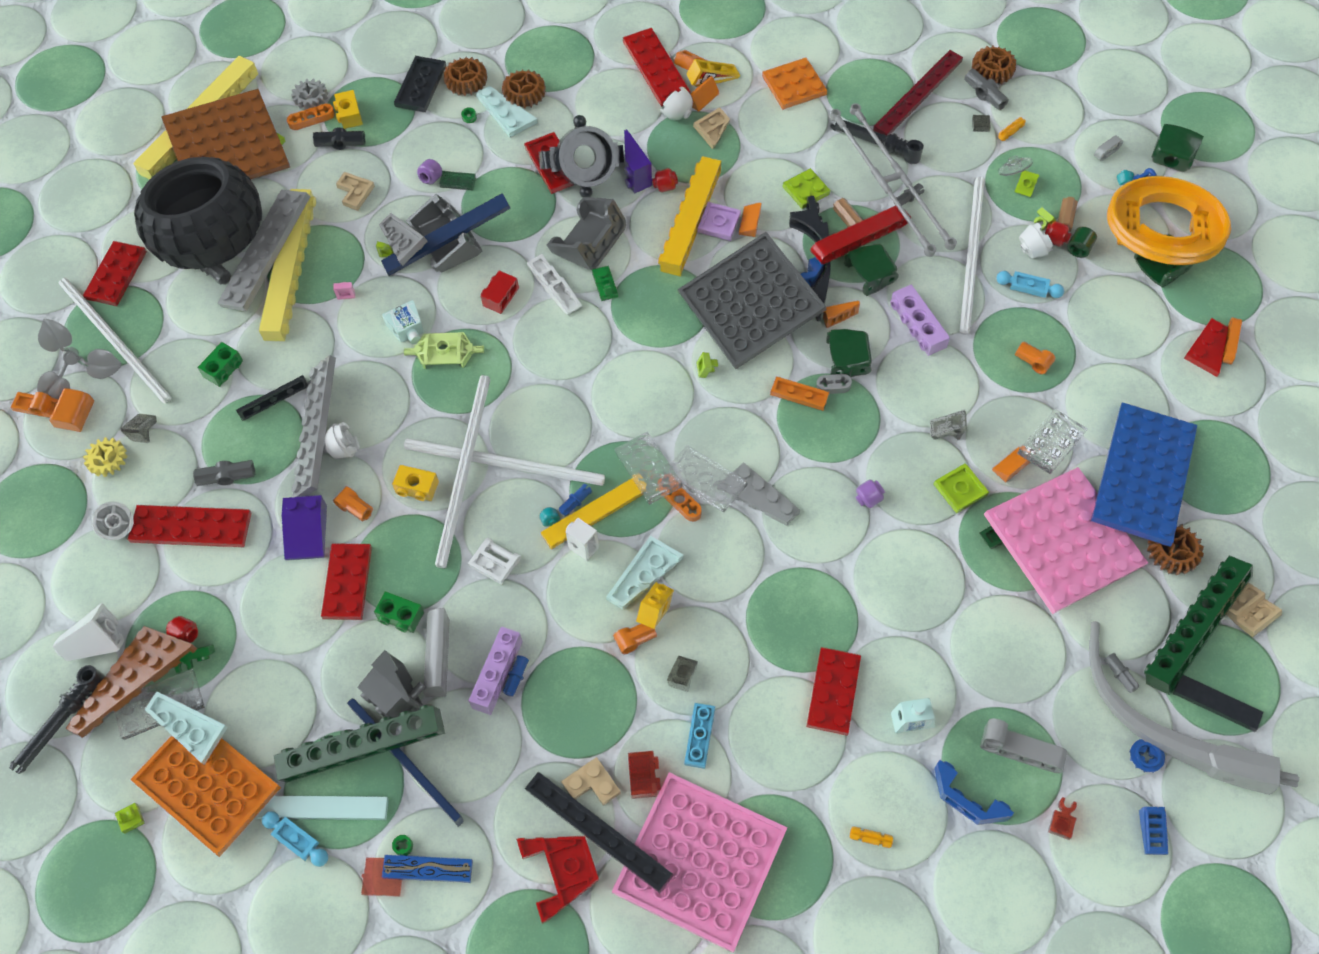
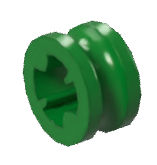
(465, 112)
(403, 852)

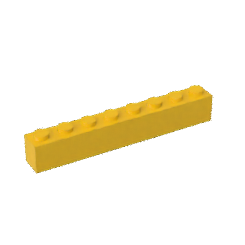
(691, 211)

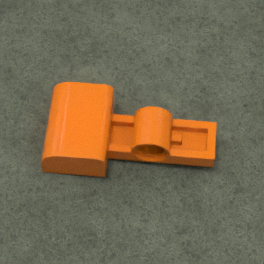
(66, 413)

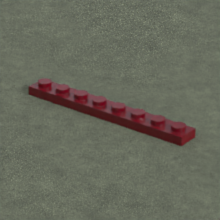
(918, 93)

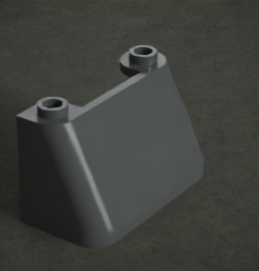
(435, 214)
(593, 235)

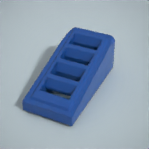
(1161, 820)

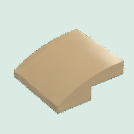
(1253, 611)

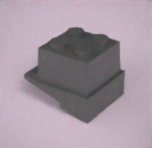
(390, 687)

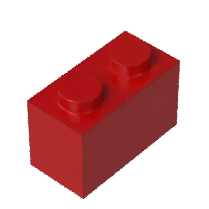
(499, 291)

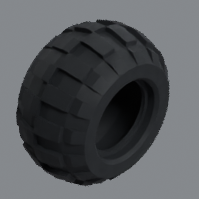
(198, 213)

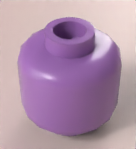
(429, 171)
(869, 493)

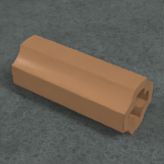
(1068, 211)
(846, 212)

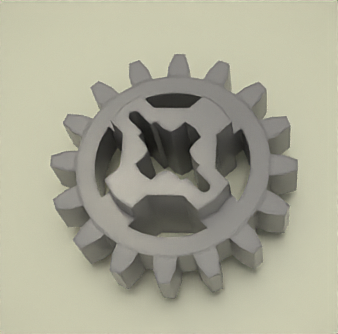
(309, 94)

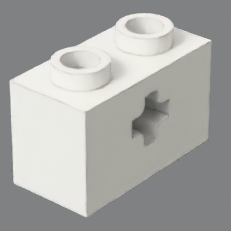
(582, 539)

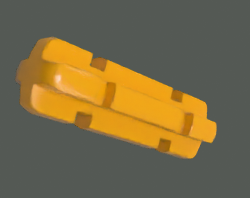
(1011, 129)
(871, 837)

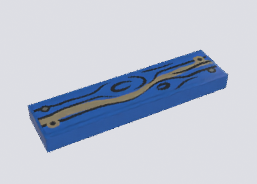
(427, 868)

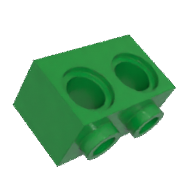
(220, 364)
(401, 608)

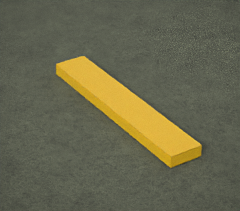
(593, 511)

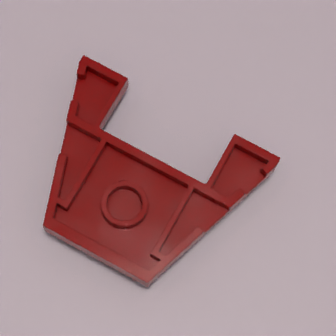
(570, 868)

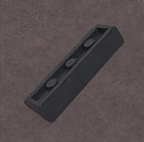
(272, 398)

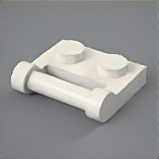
(492, 566)

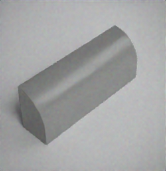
(436, 653)

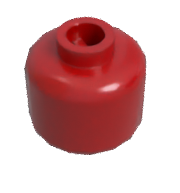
(665, 180)
(1058, 233)
(182, 629)

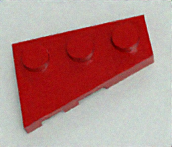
(1209, 348)

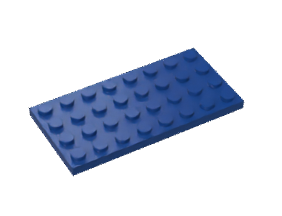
(1145, 474)

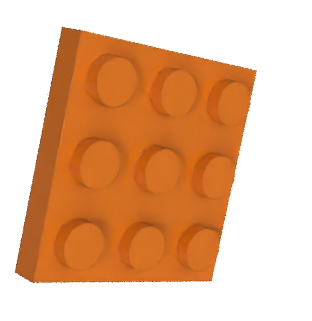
(794, 83)

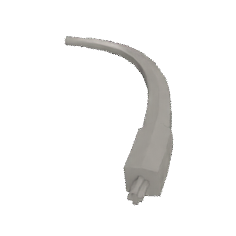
(1221, 762)

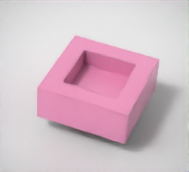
(344, 290)

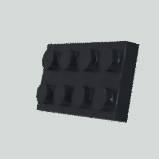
(420, 83)

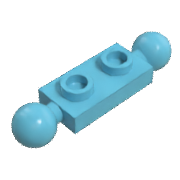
(1030, 284)
(295, 838)

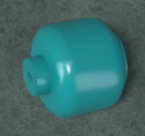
(1125, 176)
(549, 516)

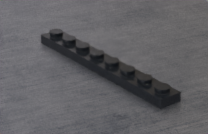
(599, 832)

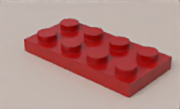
(553, 180)
(115, 273)
(346, 582)
(834, 691)

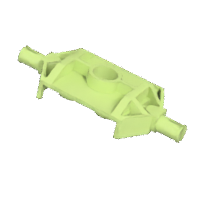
(457, 351)

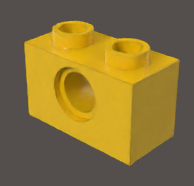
(348, 109)
(408, 476)
(654, 605)

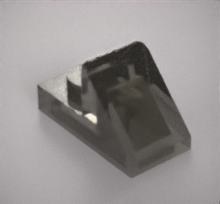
(951, 424)
(138, 427)
(682, 673)

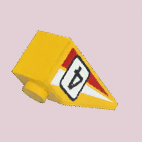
(702, 70)

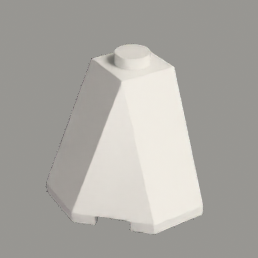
(90, 636)

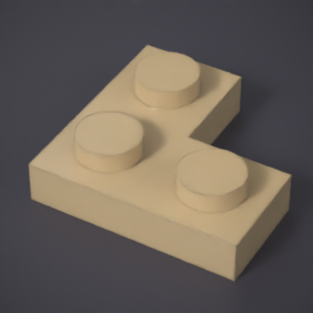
(357, 189)
(592, 777)

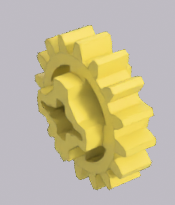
(105, 457)

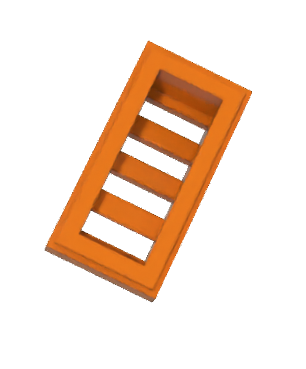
(840, 312)

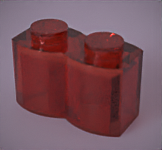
(642, 774)

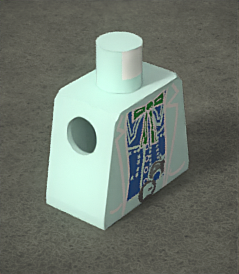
(404, 322)
(915, 716)

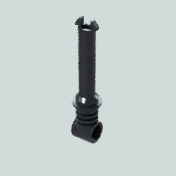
(911, 151)
(88, 679)

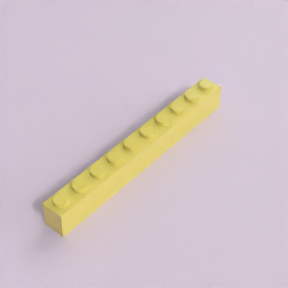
(228, 83)
(285, 277)

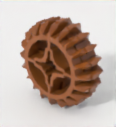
(995, 63)
(465, 76)
(524, 88)
(1186, 556)

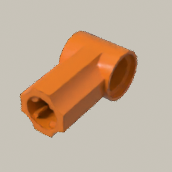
(1039, 360)
(349, 501)
(630, 638)

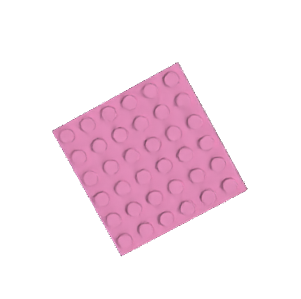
(1059, 544)
(716, 859)

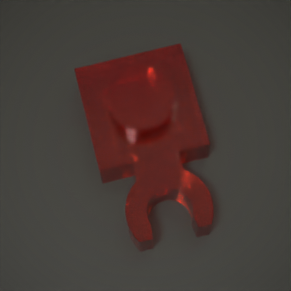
(1062, 822)

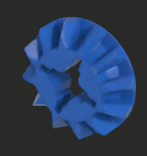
(1153, 764)

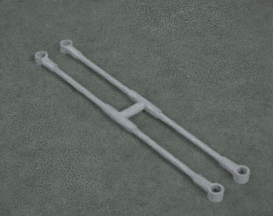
(930, 249)

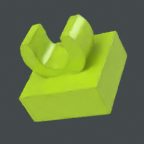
(1044, 216)
(706, 365)
(129, 818)

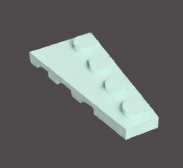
(510, 117)
(644, 570)
(191, 728)

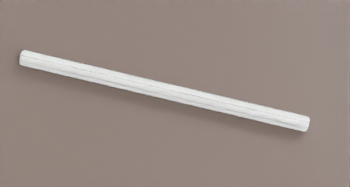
(972, 256)
(117, 343)
(507, 462)
(462, 472)

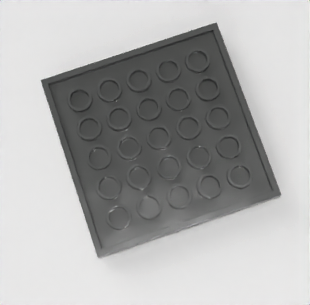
(751, 300)

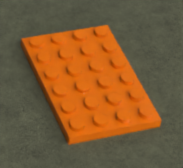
(207, 799)

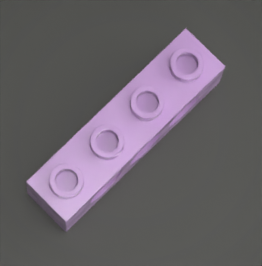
(927, 323)
(495, 670)

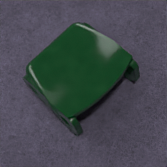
(1176, 147)
(873, 267)
(1159, 272)
(849, 352)

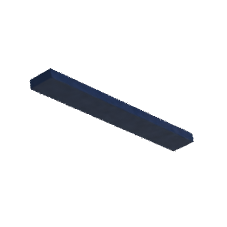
(451, 231)
(411, 768)

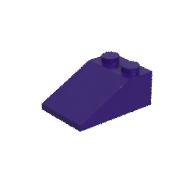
(638, 166)
(304, 527)

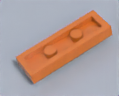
(799, 393)

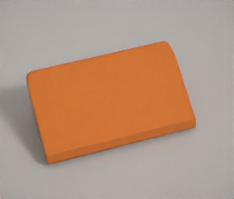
(685, 59)
(704, 94)
(750, 220)
(1010, 466)

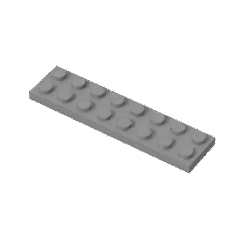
(263, 250)
(314, 428)

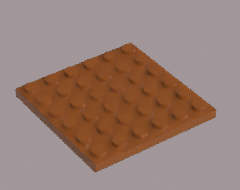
(229, 129)

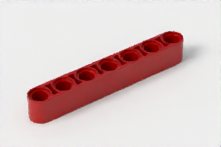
(858, 235)

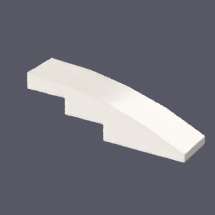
(554, 284)

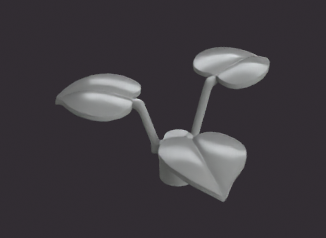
(55, 336)

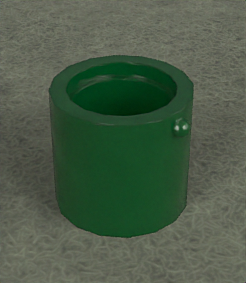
(1082, 242)

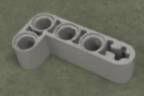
(1021, 747)

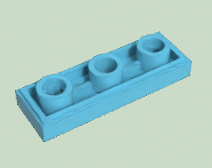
(698, 746)

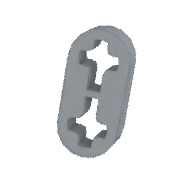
(1108, 148)
(834, 383)

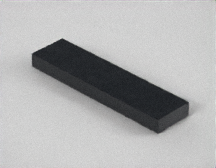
(1218, 703)

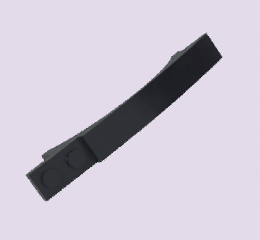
(812, 225)

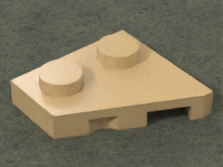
(712, 126)

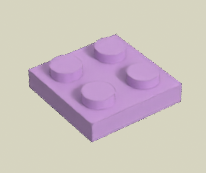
(719, 221)

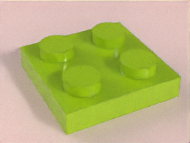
(806, 185)
(961, 488)

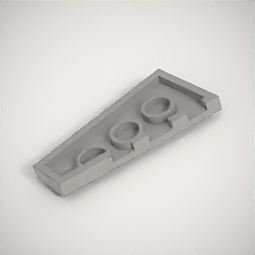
(402, 238)
(764, 497)

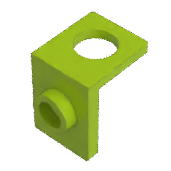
(1026, 183)

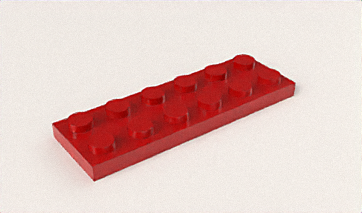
(654, 64)
(190, 526)

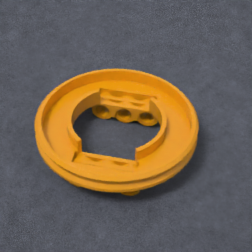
(1208, 226)

